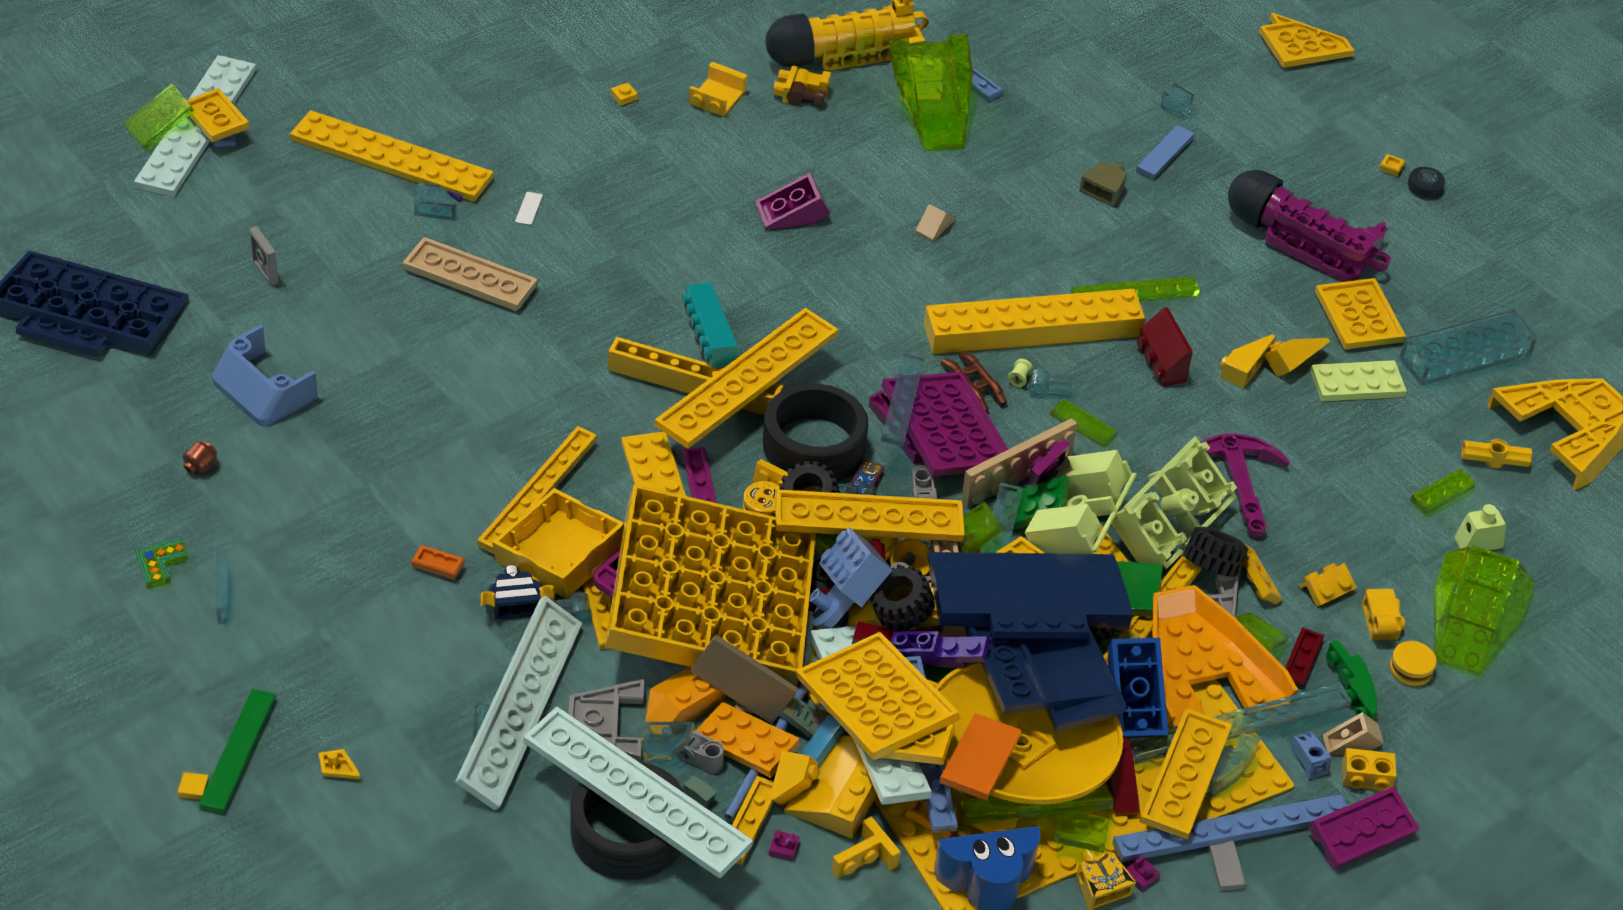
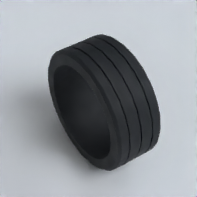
(822, 403)
(614, 858)

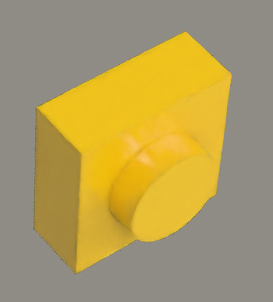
(624, 94)

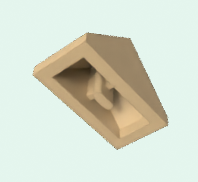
(934, 223)

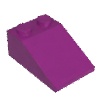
(793, 204)

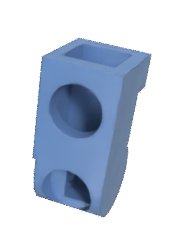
(1311, 754)

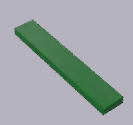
(237, 751)

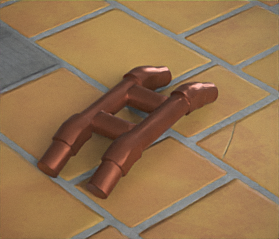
(976, 367)

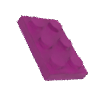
(1044, 467)

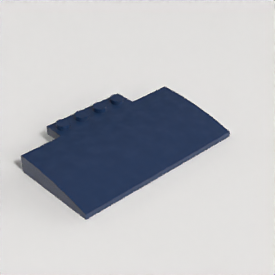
(86, 306)
(1030, 593)

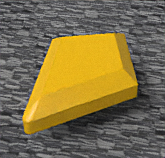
(337, 764)

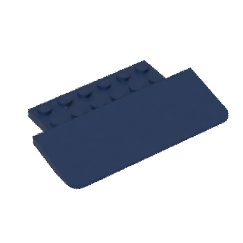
(1052, 675)

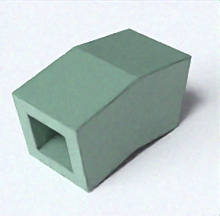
(699, 791)

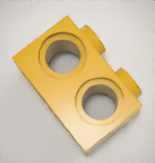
(1368, 769)

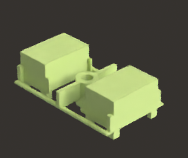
(1188, 487)
(1092, 493)

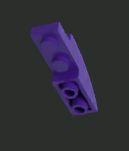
(940, 650)

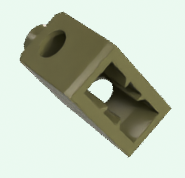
(1104, 182)

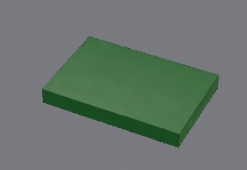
(1141, 583)

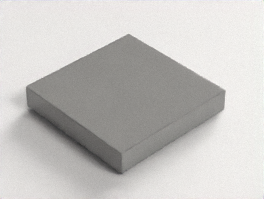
(263, 256)

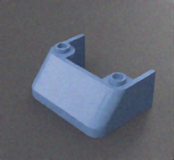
(251, 390)

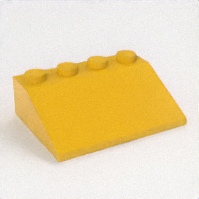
(839, 793)

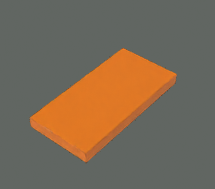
(980, 756)

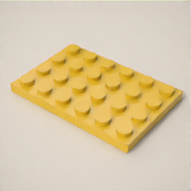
(877, 695)

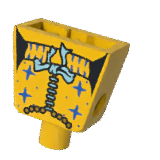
(1103, 879)

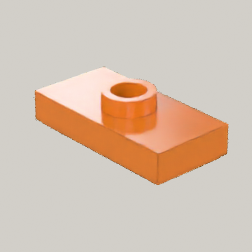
(438, 562)

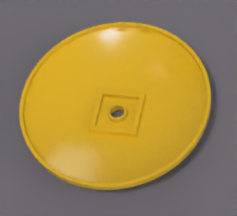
(1051, 764)

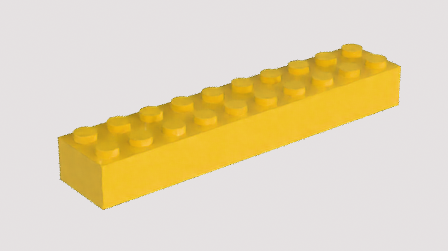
(1033, 321)

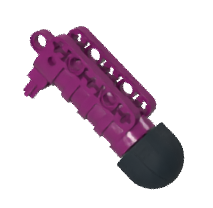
(1262, 199)

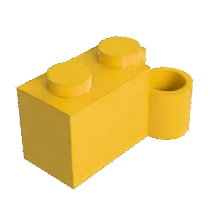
(1382, 614)

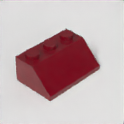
(1165, 348)

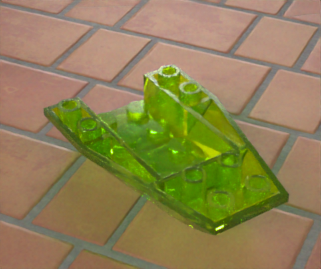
(935, 88)
(1477, 606)

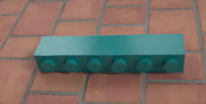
(710, 324)

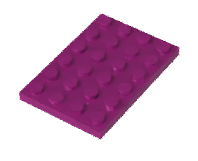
(949, 424)

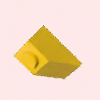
(793, 776)

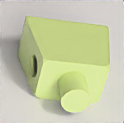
(1482, 529)

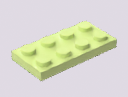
(1358, 380)

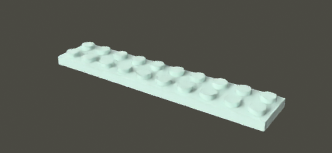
(186, 141)
(518, 703)
(892, 779)
(638, 792)

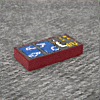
(867, 474)

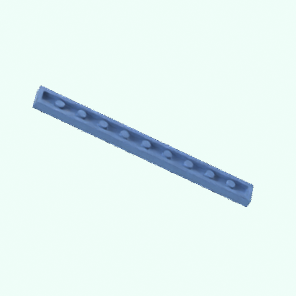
(1227, 828)

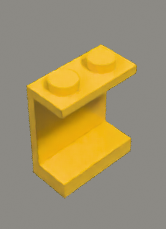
(720, 90)

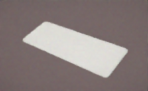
(528, 208)

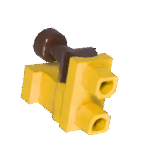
(802, 85)

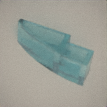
(1233, 763)

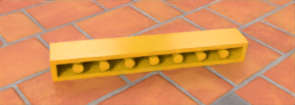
(672, 370)

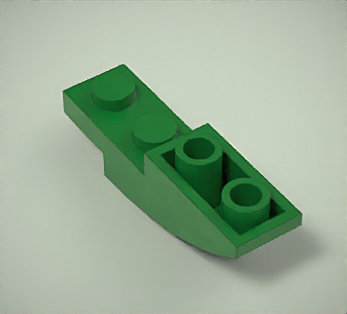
(1356, 678)

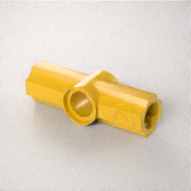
(1496, 453)

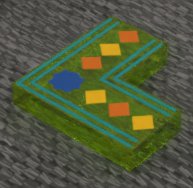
(156, 557)

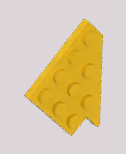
(1302, 44)

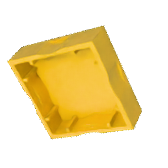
(559, 542)

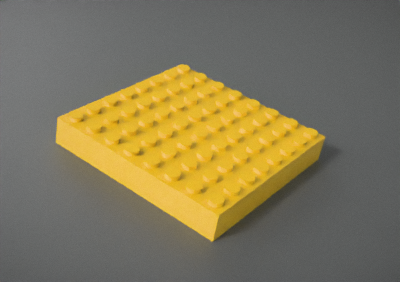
(748, 574)

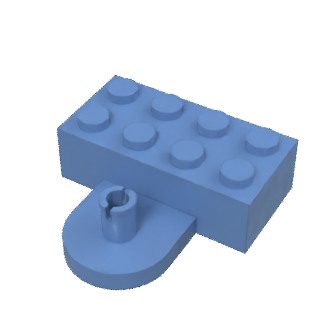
(856, 573)

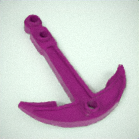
(1232, 449)

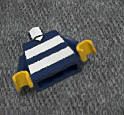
(515, 594)

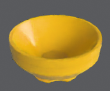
(917, 548)

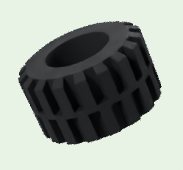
(810, 475)
(1216, 551)
(906, 612)

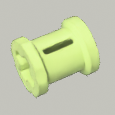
(1019, 375)

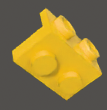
(1330, 584)

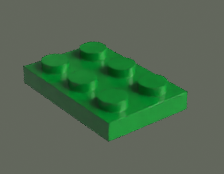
(1041, 496)

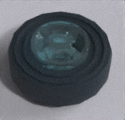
(1426, 182)

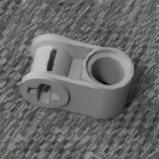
(922, 483)
(703, 753)

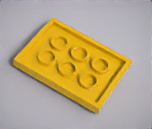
(1360, 313)

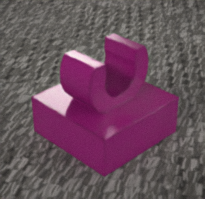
(784, 845)
(1143, 873)

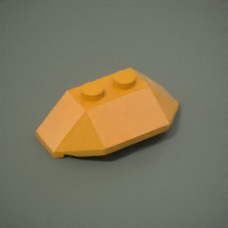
(683, 698)

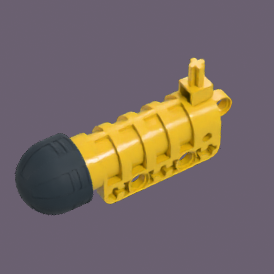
(799, 39)

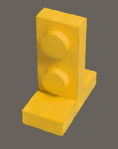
(875, 845)

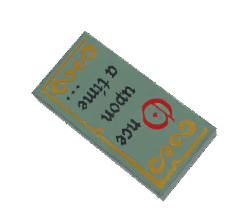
(802, 716)

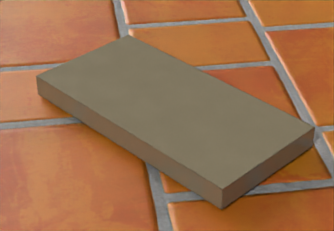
(743, 679)

